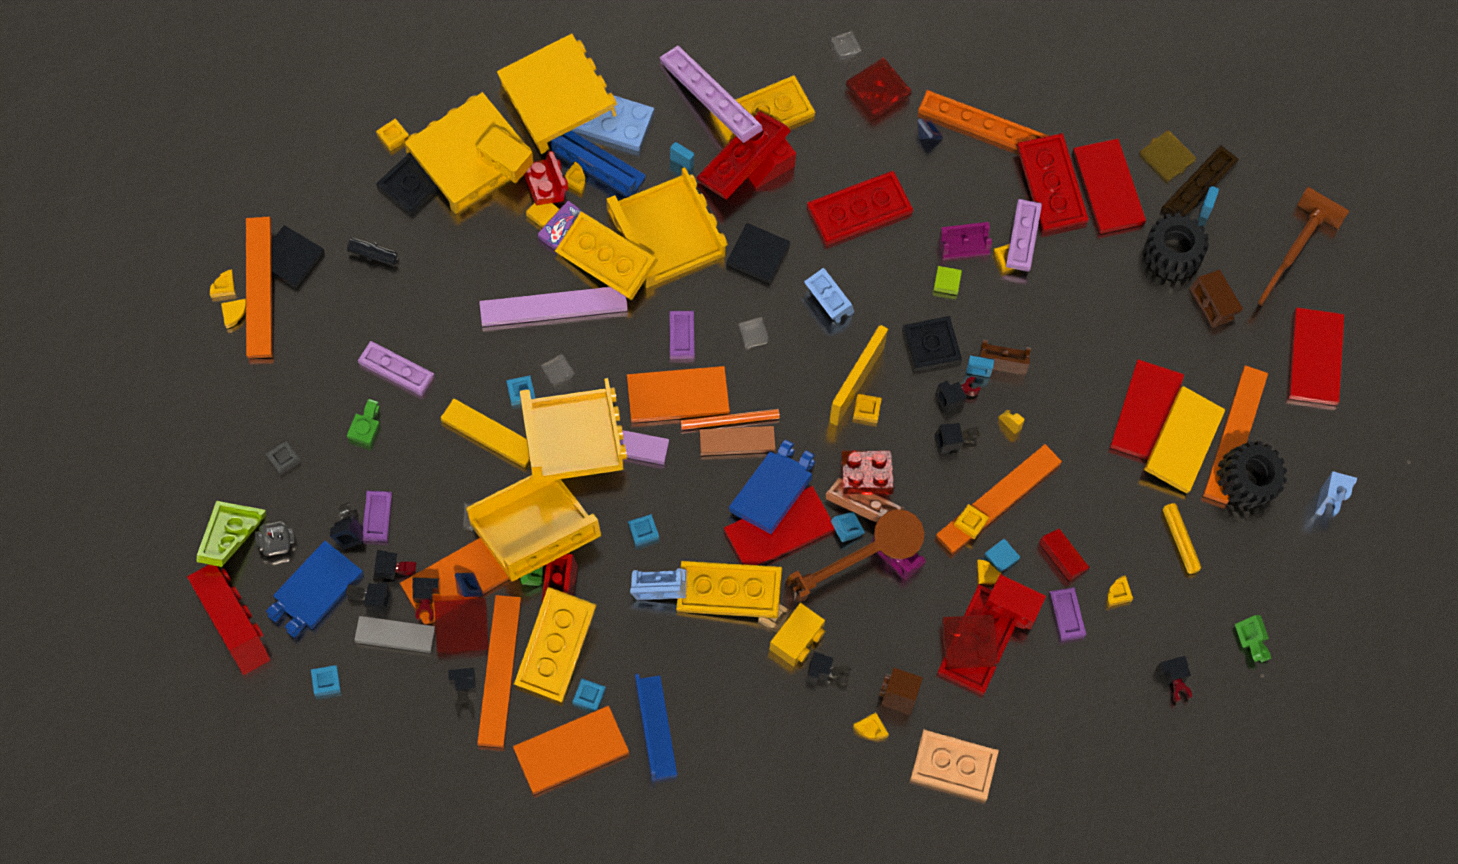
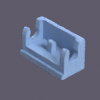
(829, 295)
(1334, 491)
(659, 584)

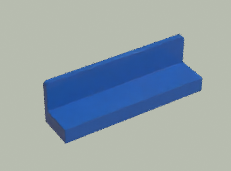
(598, 162)
(655, 728)

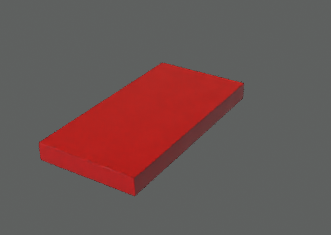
(740, 159)
(1052, 182)
(1109, 186)
(859, 207)
(1316, 356)
(1145, 408)
(801, 525)
(978, 678)

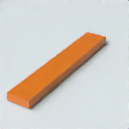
(976, 120)
(259, 287)
(1237, 425)
(1004, 494)
(499, 671)

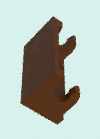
(1216, 298)
(1006, 358)

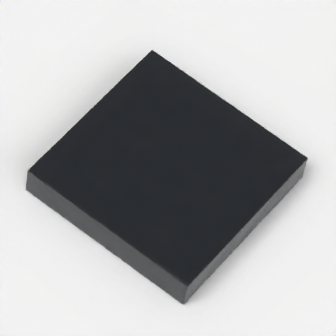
(408, 184)
(758, 253)
(293, 256)
(932, 343)

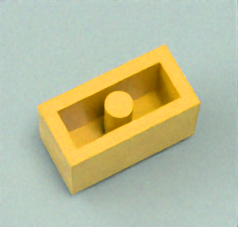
(505, 154)
(797, 635)

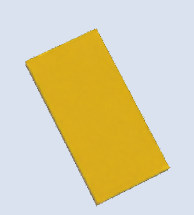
(780, 100)
(606, 255)
(858, 375)
(1184, 439)
(731, 589)
(555, 644)

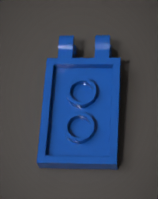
(773, 488)
(314, 589)

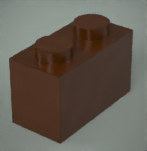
(900, 690)

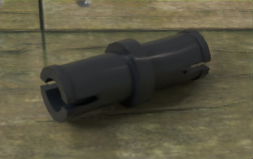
(372, 251)

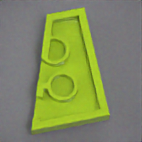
(227, 531)

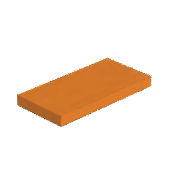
(678, 394)
(470, 559)
(571, 750)

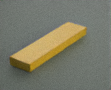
(487, 432)

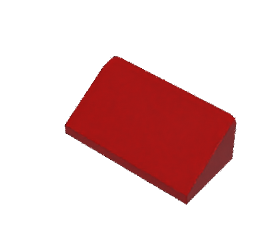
(1063, 554)

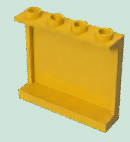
(556, 90)
(450, 151)
(670, 225)
(573, 434)
(531, 525)

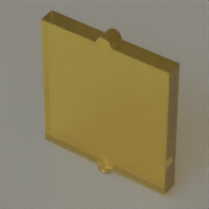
(1167, 155)

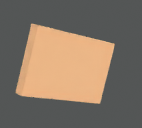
(954, 765)

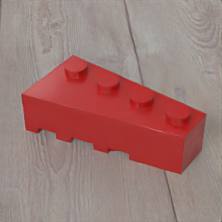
(229, 617)

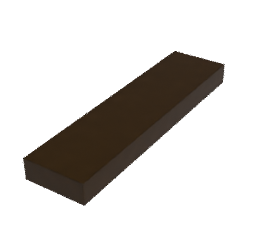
(1198, 184)

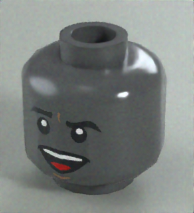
(274, 538)

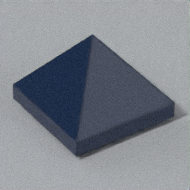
(928, 130)
(467, 585)

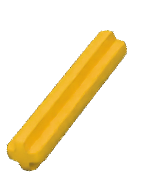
(1182, 538)

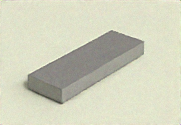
(395, 634)

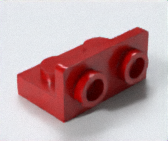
(546, 180)

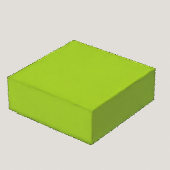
(947, 280)

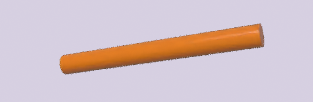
(730, 419)

